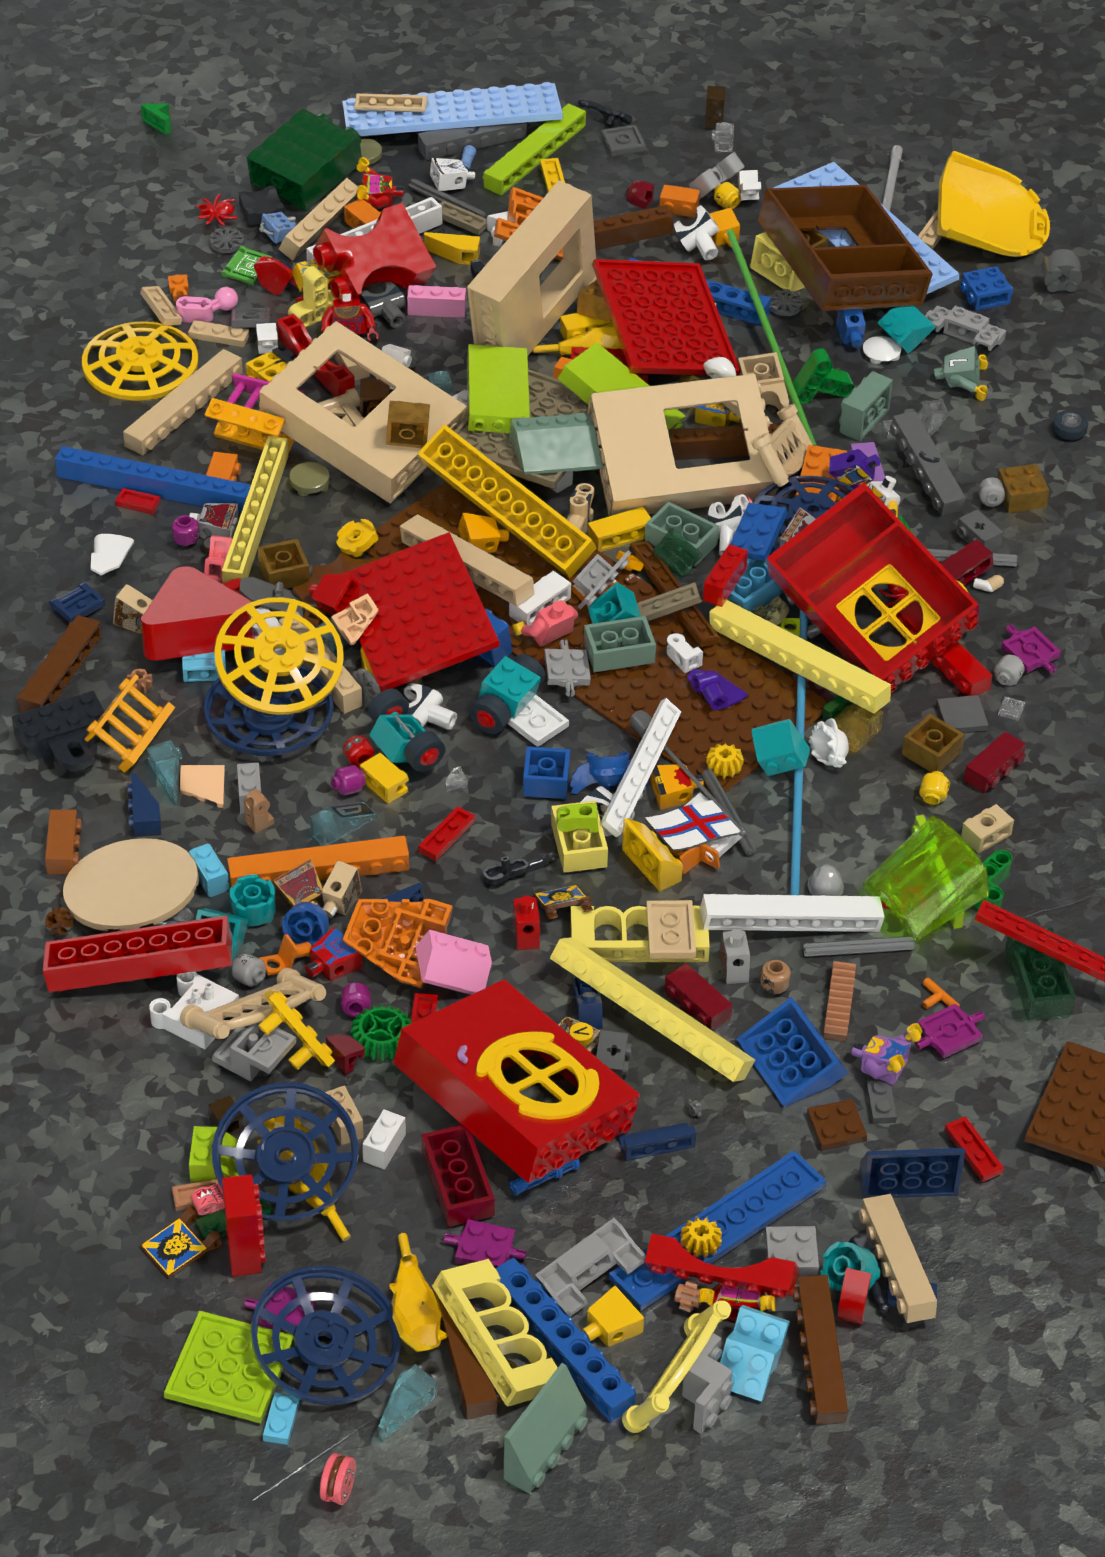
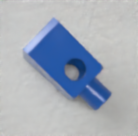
(851, 331)

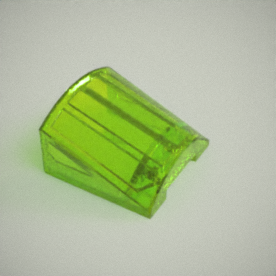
(930, 878)

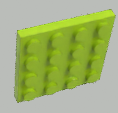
(221, 1369)

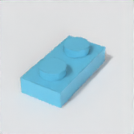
(281, 1418)

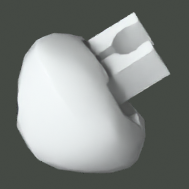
(719, 368)

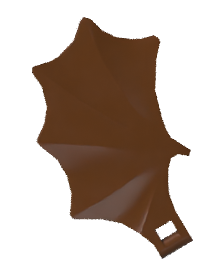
(340, 565)

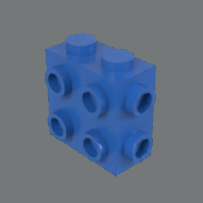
(986, 288)

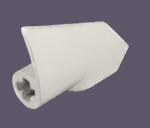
(109, 552)

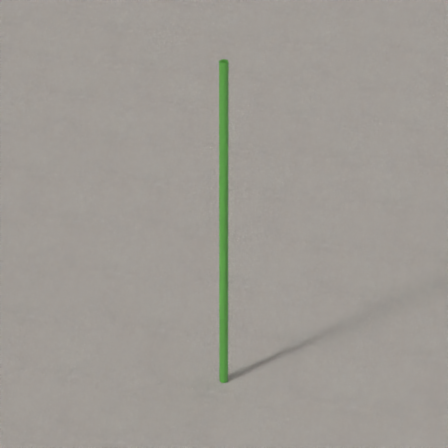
(768, 331)

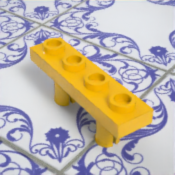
(307, 1035)

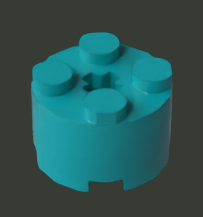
(253, 900)
(848, 1255)

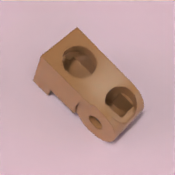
(256, 811)

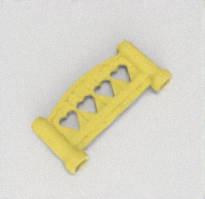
(699, 1330)

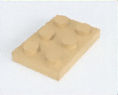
(671, 929)

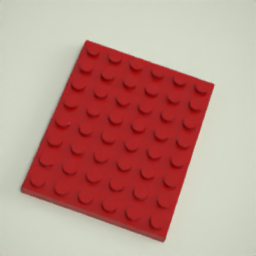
(663, 316)
(425, 612)

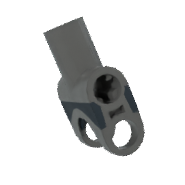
(386, 304)

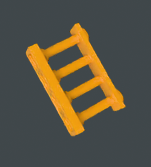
(245, 424)
(149, 727)

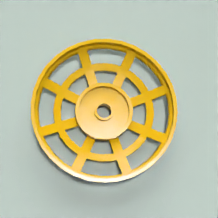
(129, 360)
(276, 664)

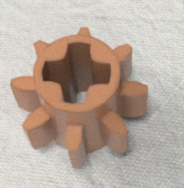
(143, 682)
(688, 1295)

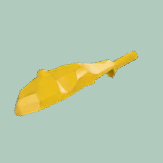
(604, 335)
(317, 1173)
(416, 1323)

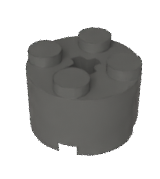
(1062, 271)

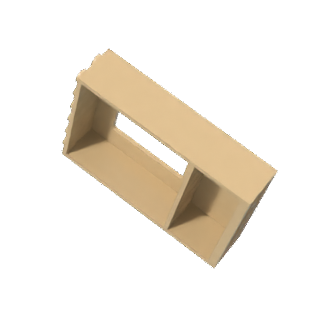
(507, 296)
(359, 449)
(639, 455)

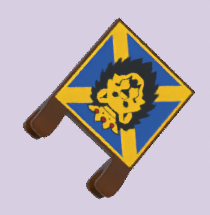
(562, 898)
(178, 1245)

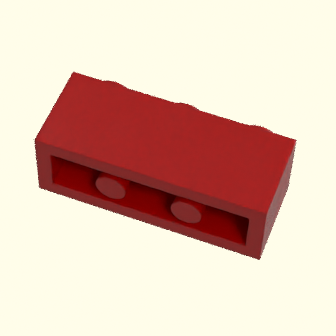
(725, 575)

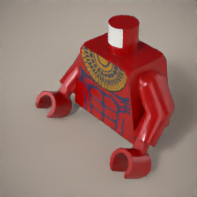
(350, 314)

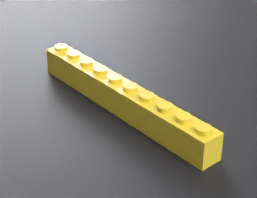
(256, 509)
(801, 656)
(652, 1009)

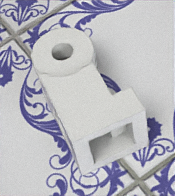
(683, 654)

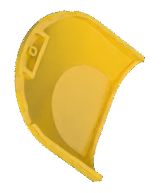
(989, 208)

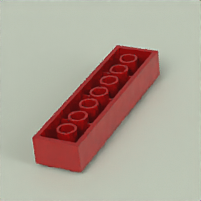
(137, 954)

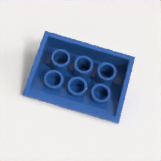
(791, 1054)

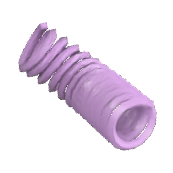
(462, 1051)

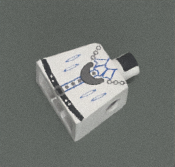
(450, 174)

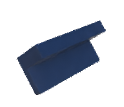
(658, 1141)

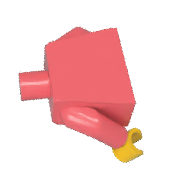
(549, 623)

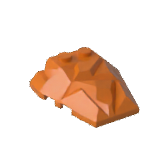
(391, 931)

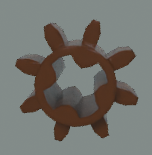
(59, 921)

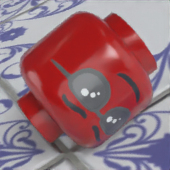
(358, 750)

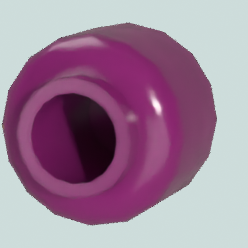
(185, 530)
(348, 780)
(355, 998)

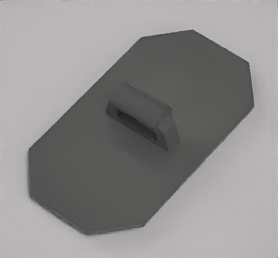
(257, 589)

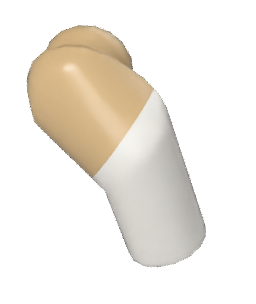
(990, 584)

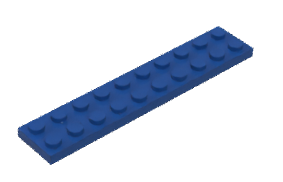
(738, 1216)

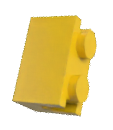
(384, 778)

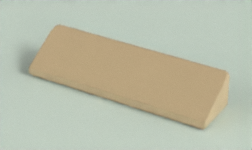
(389, 102)

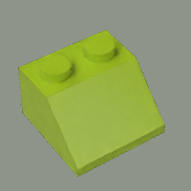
(200, 1160)

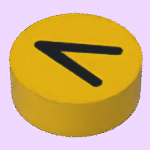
(582, 1033)

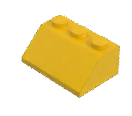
(650, 855)

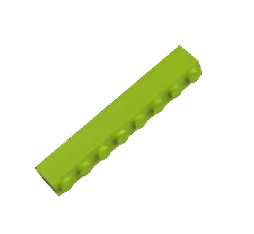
(536, 146)

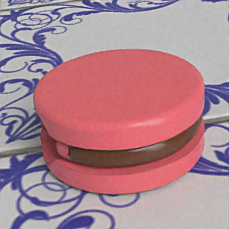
(337, 1478)

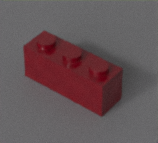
(969, 562)
(995, 762)
(698, 997)

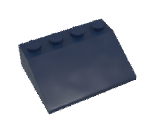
(911, 1173)

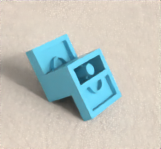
(754, 1351)

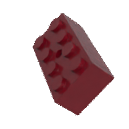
(457, 1175)

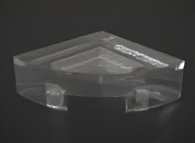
(456, 779)

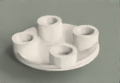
(881, 349)

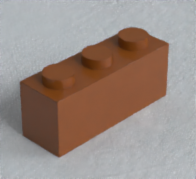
(62, 841)

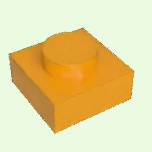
(634, 563)

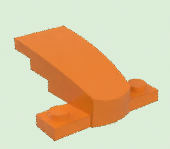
(520, 206)

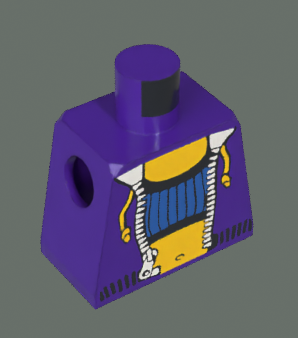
(853, 467)

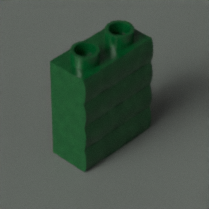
(305, 158)

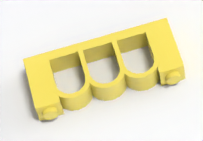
(585, 923)
(482, 1280)

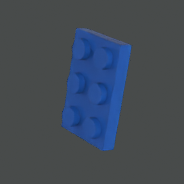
(759, 529)

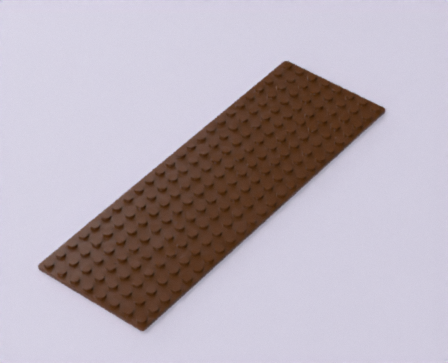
(623, 691)

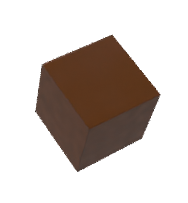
(372, 394)

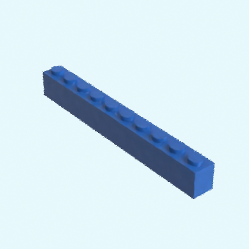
(148, 478)

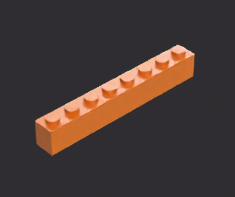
(368, 856)

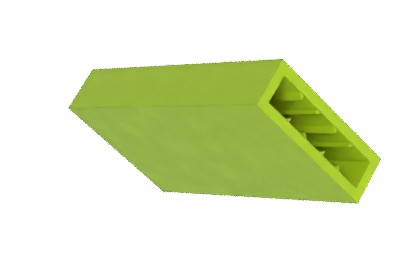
(601, 372)
(496, 387)

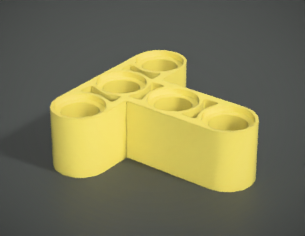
(316, 297)

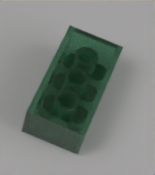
(1040, 981)

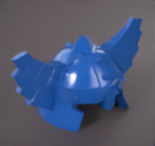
(600, 770)

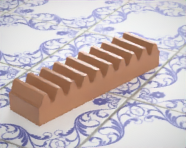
(839, 1001)

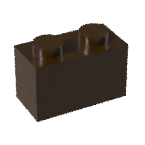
(714, 106)

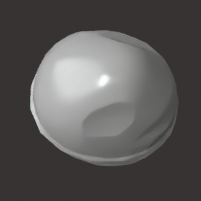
(825, 881)

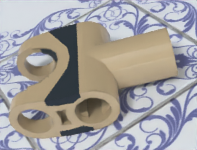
(580, 507)

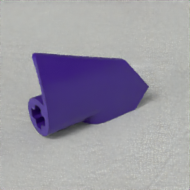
(715, 689)

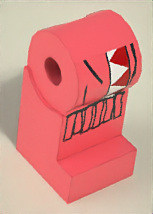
(208, 1199)

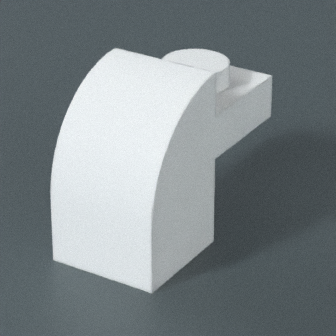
(748, 184)
(266, 337)

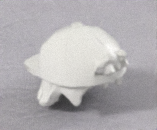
(829, 743)

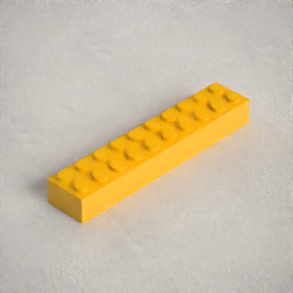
(507, 501)

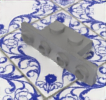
(594, 576)

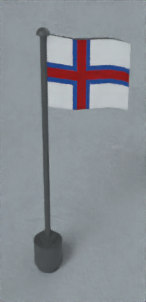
(694, 823)

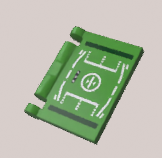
(242, 266)

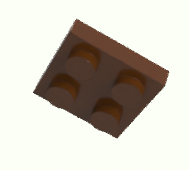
(837, 1124)

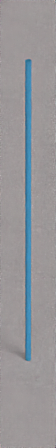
(798, 774)

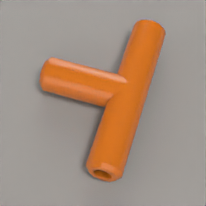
(938, 995)

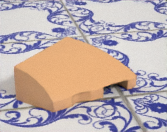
(355, 619)
(203, 782)

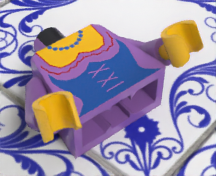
(885, 1056)

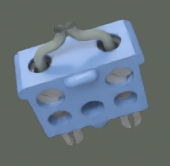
(277, 225)

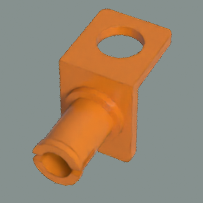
(691, 857)
(286, 955)

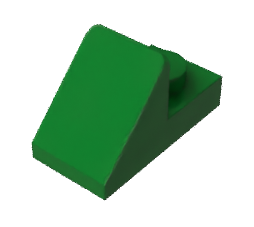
(157, 116)

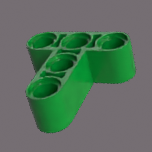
(820, 376)
(998, 869)

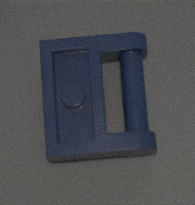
(79, 601)

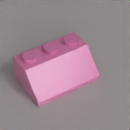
(437, 301)
(453, 962)

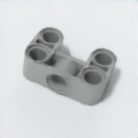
(717, 175)

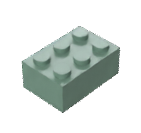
(865, 406)
(693, 528)
(619, 644)

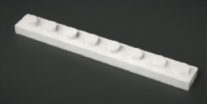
(640, 767)

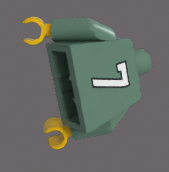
(963, 371)

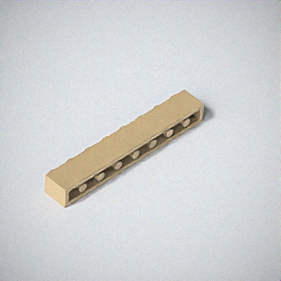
(182, 402)
(482, 567)

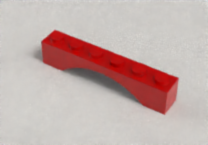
(296, 338)
(770, 1275)

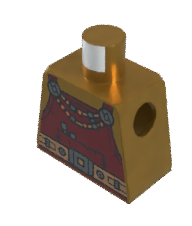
(300, 884)

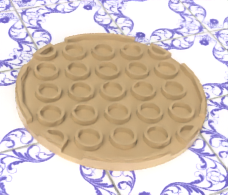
(130, 884)

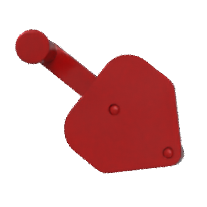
(274, 275)

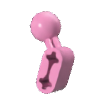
(202, 308)

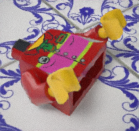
(376, 188)
(737, 1298)

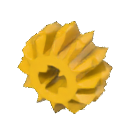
(725, 760)
(701, 1237)

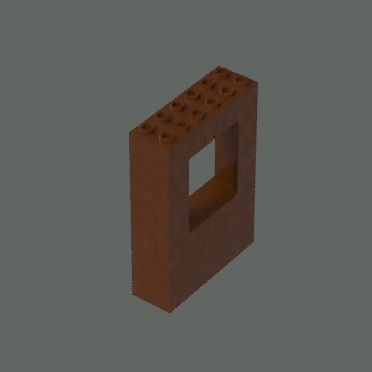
(873, 274)

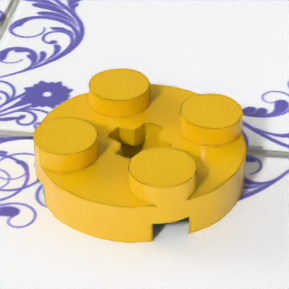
(365, 534)

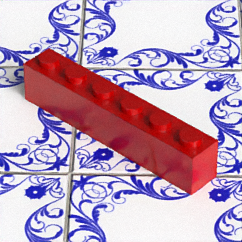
(955, 661)

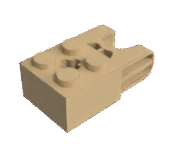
(770, 376)

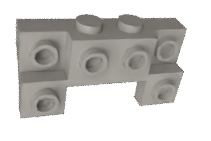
(966, 326)
(587, 1262)

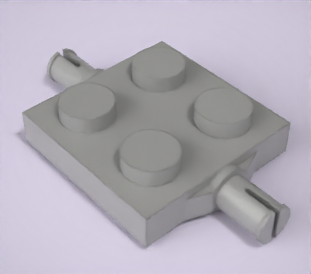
(567, 667)

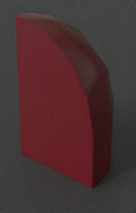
(640, 194)
(345, 1051)

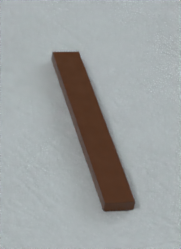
(666, 582)

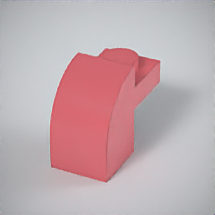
(217, 555)

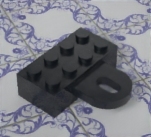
(61, 727)

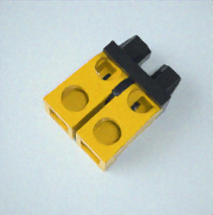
(269, 364)

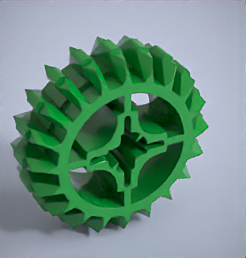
(382, 1027)

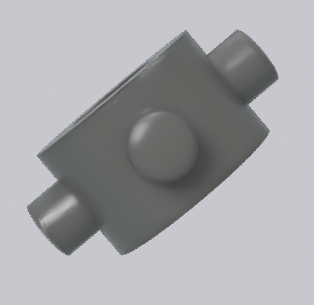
(694, 1108)

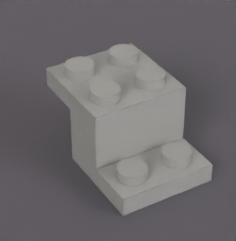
(251, 1050)
(796, 1245)
(708, 1385)

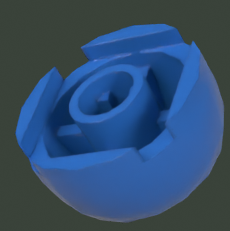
(306, 923)

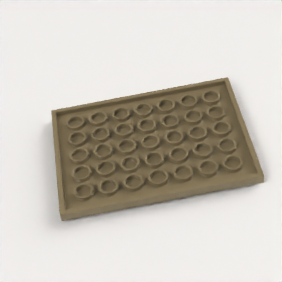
(546, 398)

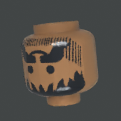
(775, 976)

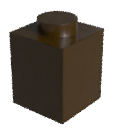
(217, 1111)

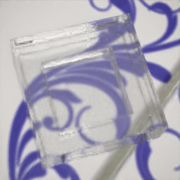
(1011, 708)

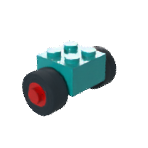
(506, 692)
(401, 734)

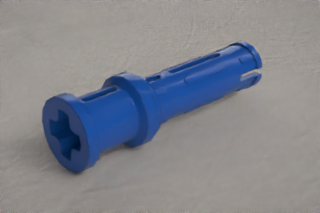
(519, 1185)

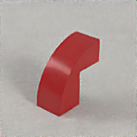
(854, 1296)

